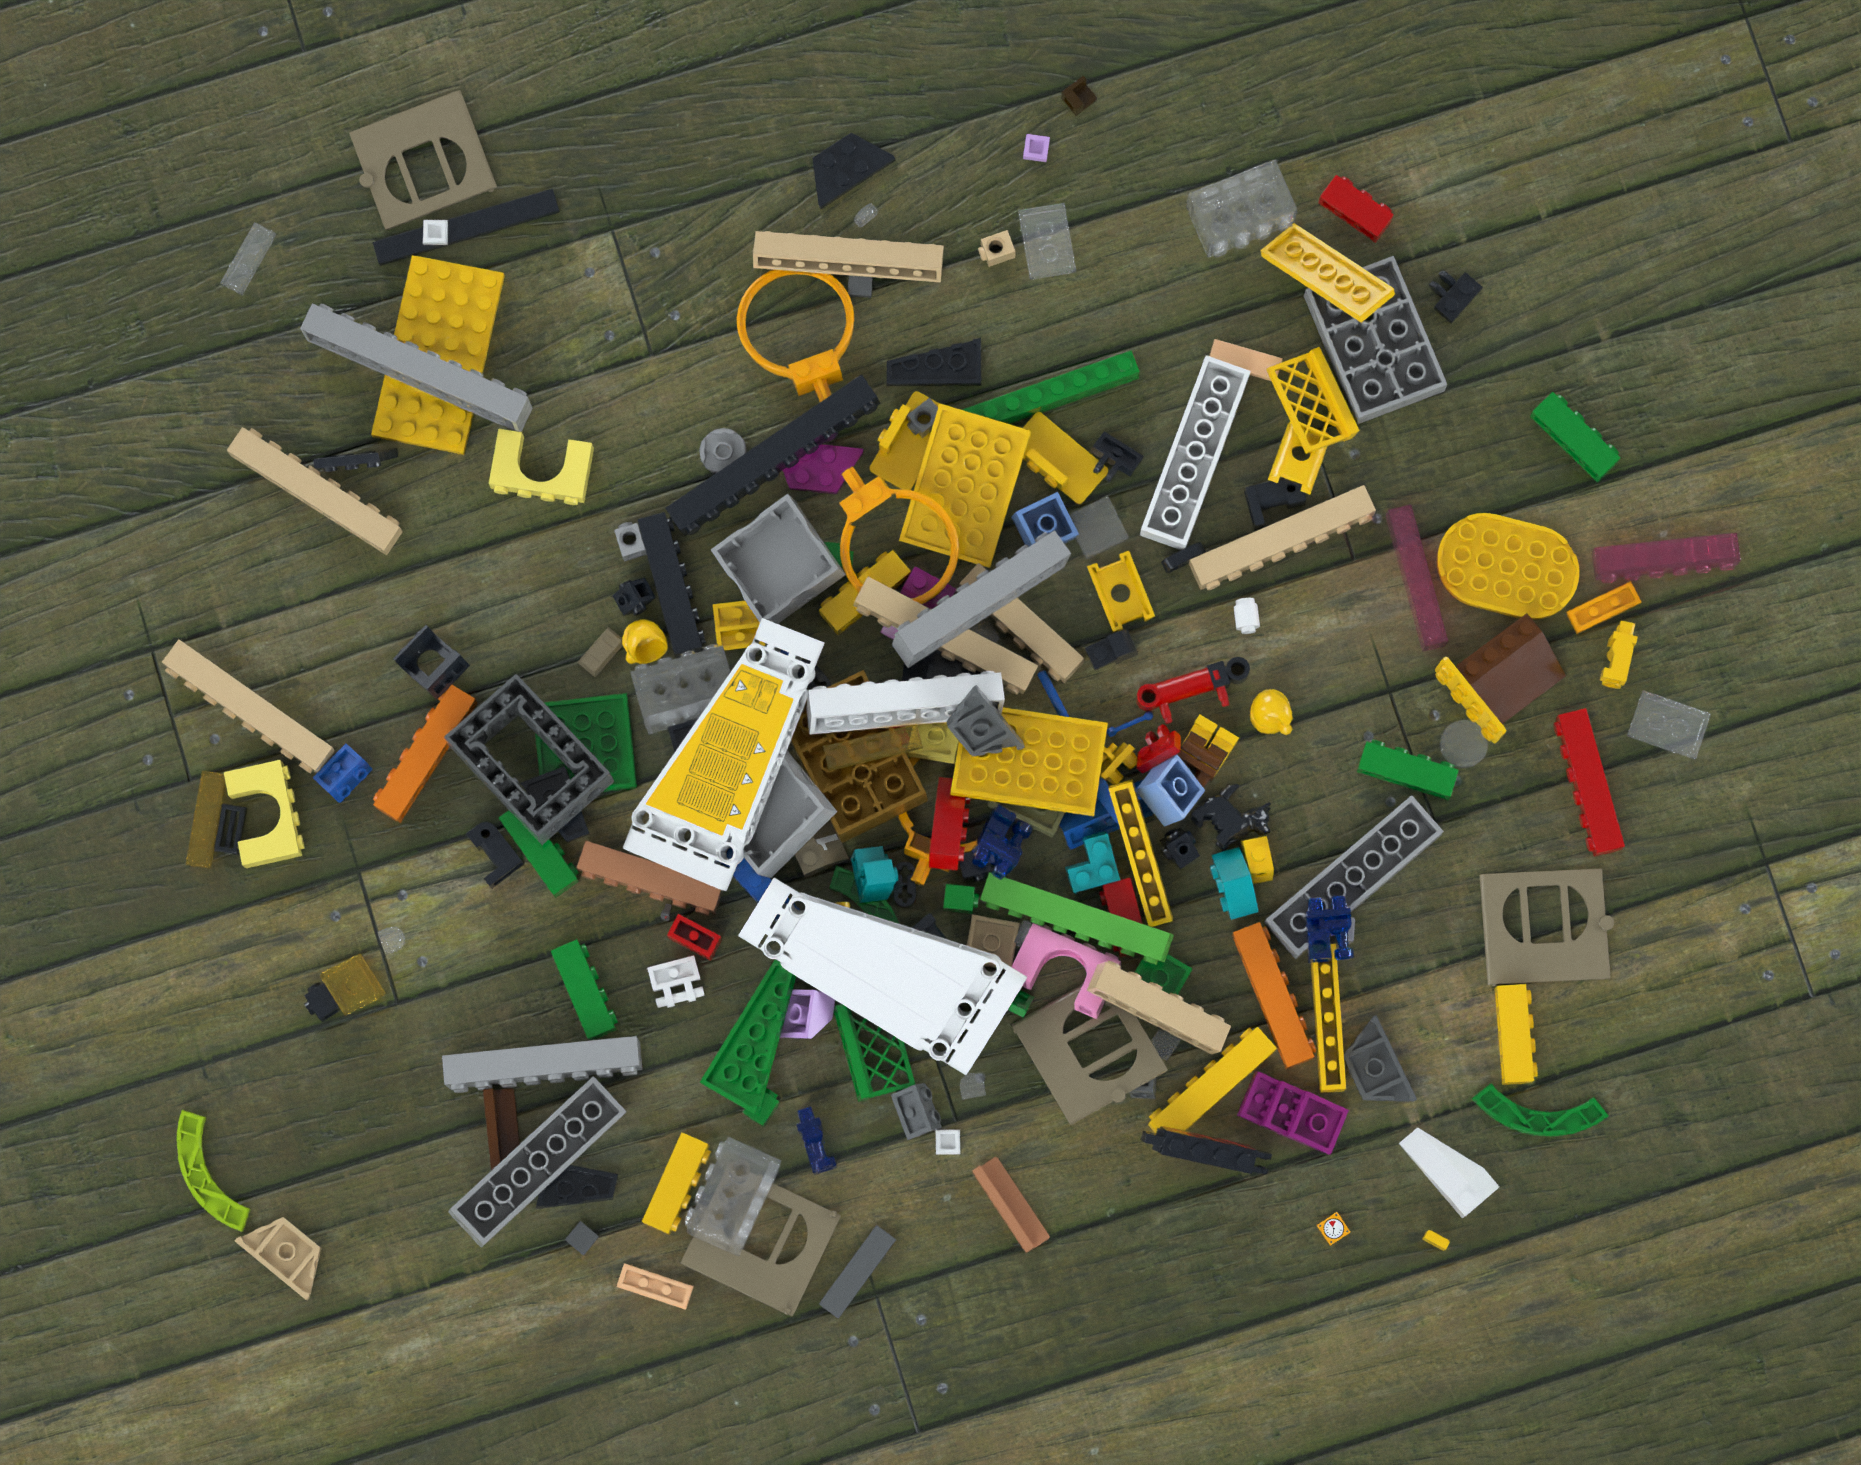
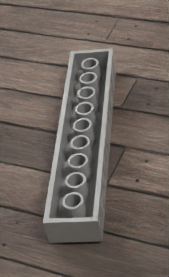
(416, 367)

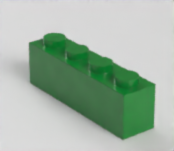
(1575, 437)
(1408, 770)
(544, 858)
(583, 989)

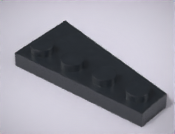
(939, 367)

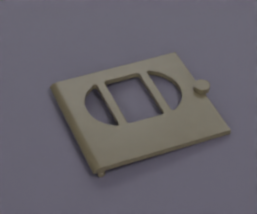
(389, 138)
(1545, 962)
(1066, 1079)
(764, 1280)

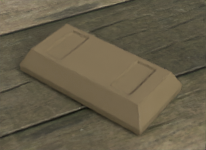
(601, 652)

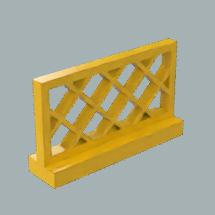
(1331, 395)

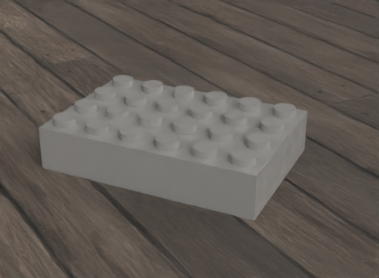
(1385, 357)

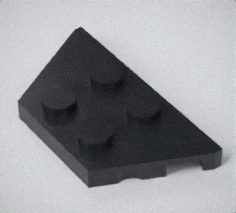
(846, 166)

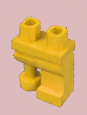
(1619, 655)

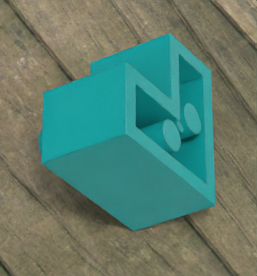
(1099, 868)
(873, 874)
(1234, 883)

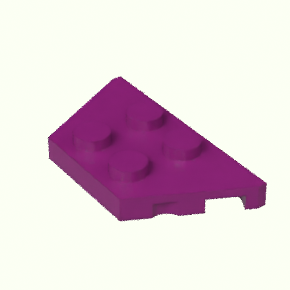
(822, 469)

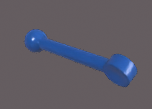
(1112, 730)

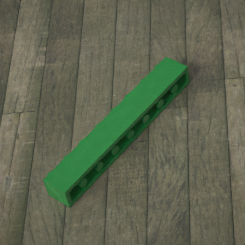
(1060, 389)

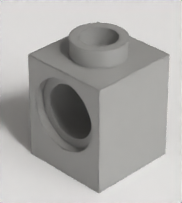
(630, 551)

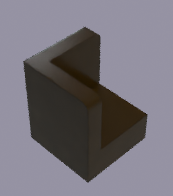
(1078, 96)

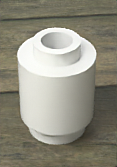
(1246, 615)

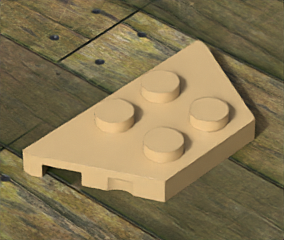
(285, 1253)

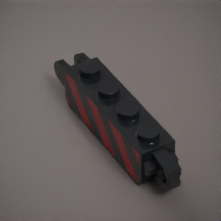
(1206, 1149)

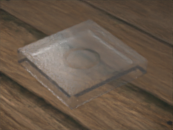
(1098, 527)

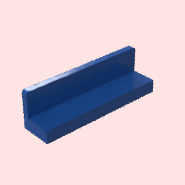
(1077, 826)

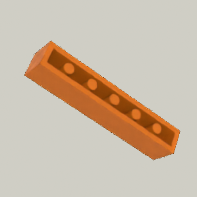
(424, 754)
(1273, 995)

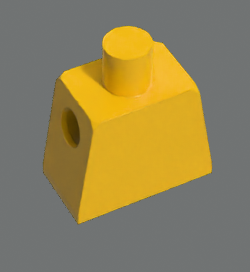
(1258, 858)

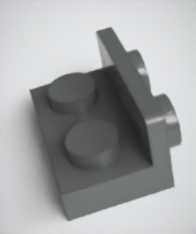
(916, 1110)

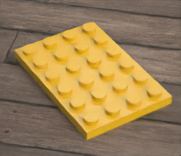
(972, 476)
(1052, 772)

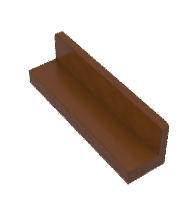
(501, 1123)

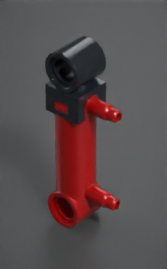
(1212, 678)

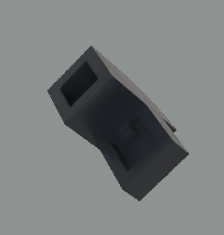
(1112, 649)

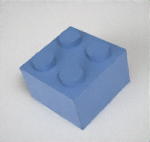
(1042, 517)
(1170, 790)

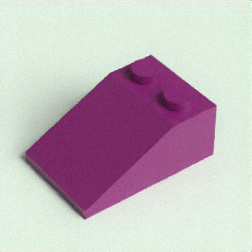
(916, 585)

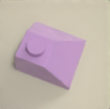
(807, 1014)

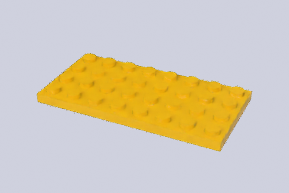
(452, 314)

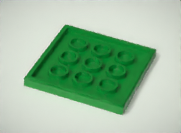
(603, 728)

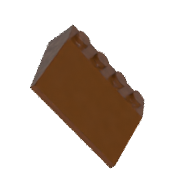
(1512, 668)

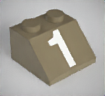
(821, 851)

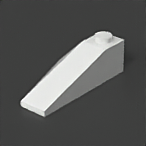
(1454, 1175)

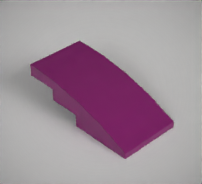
(1292, 1112)

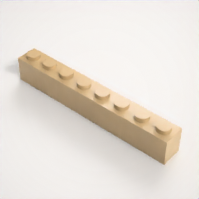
(848, 256)
(314, 490)
(1282, 537)
(969, 647)
(248, 706)

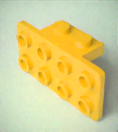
(900, 449)
(1061, 459)
(1475, 707)

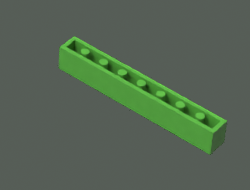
(1077, 917)

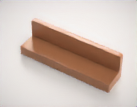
(1011, 1204)

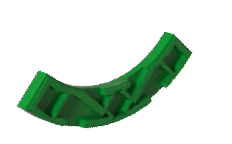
(844, 883)
(1538, 1122)

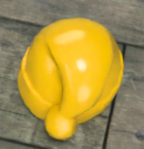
(644, 642)
(1271, 713)

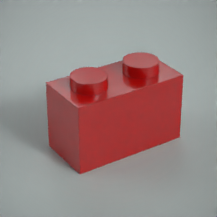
(694, 937)

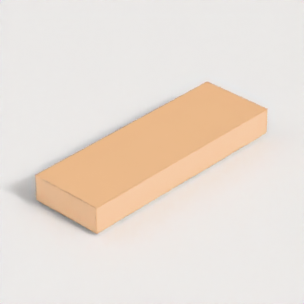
(1245, 358)
(655, 1286)

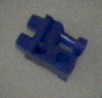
(995, 848)
(1327, 923)
(814, 1139)

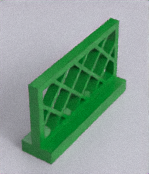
(855, 1058)

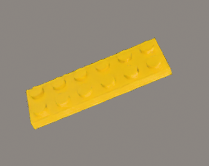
(1327, 272)

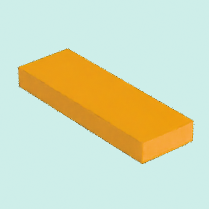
(1603, 607)

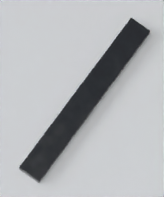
(469, 226)

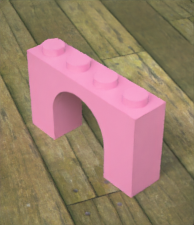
(1043, 945)

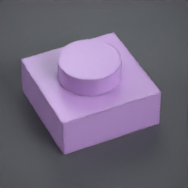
(1036, 148)

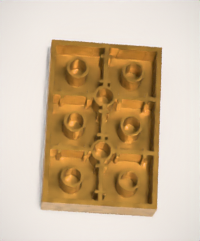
(862, 792)

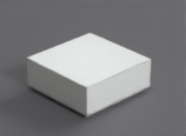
(435, 232)
(947, 1142)

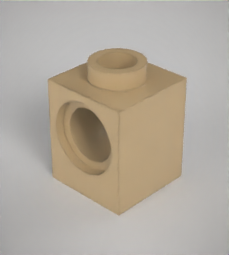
(1001, 239)

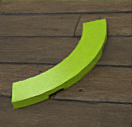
(198, 1177)

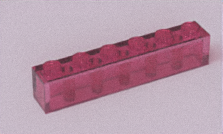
(1666, 557)
(1416, 578)

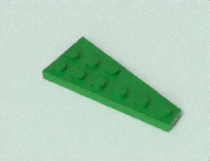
(748, 1053)

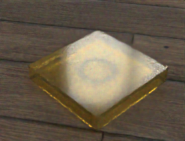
(352, 984)

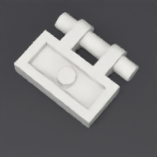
(675, 974)

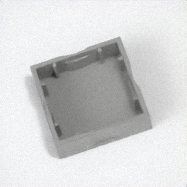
(778, 561)
(788, 820)

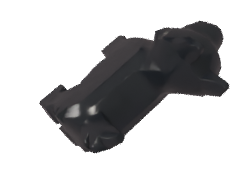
(1228, 820)

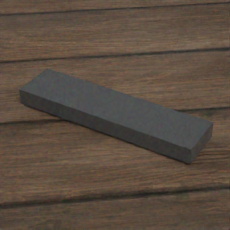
(857, 1271)

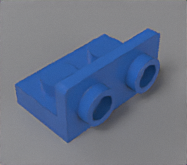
(342, 773)

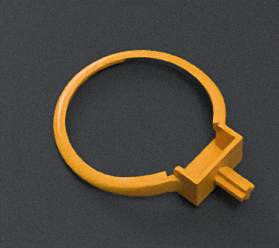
(813, 372)
(870, 496)
(919, 846)

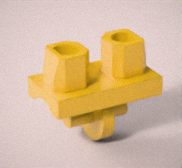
(1122, 754)

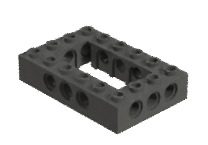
(491, 717)

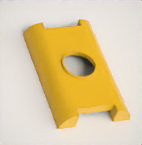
(1293, 469)
(1123, 573)

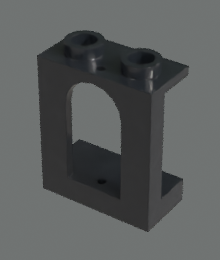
(445, 673)

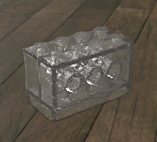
(1248, 205)
(679, 703)
(748, 1192)

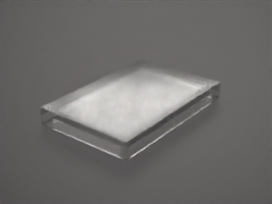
(1047, 241)
(1668, 724)

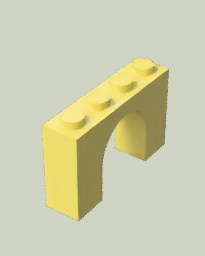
(567, 485)
(284, 840)

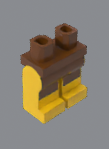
(1204, 760)

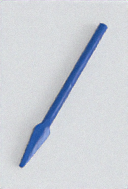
(1103, 791)

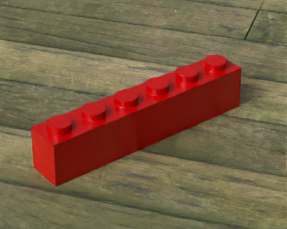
(1589, 782)

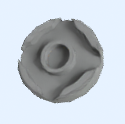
(721, 449)

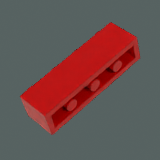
(948, 827)

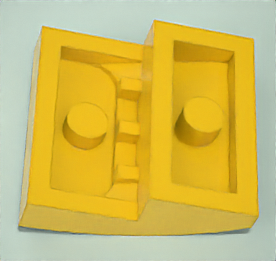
(735, 625)

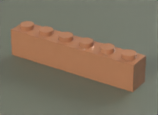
(648, 877)

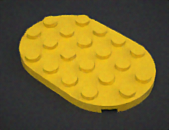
(1507, 566)

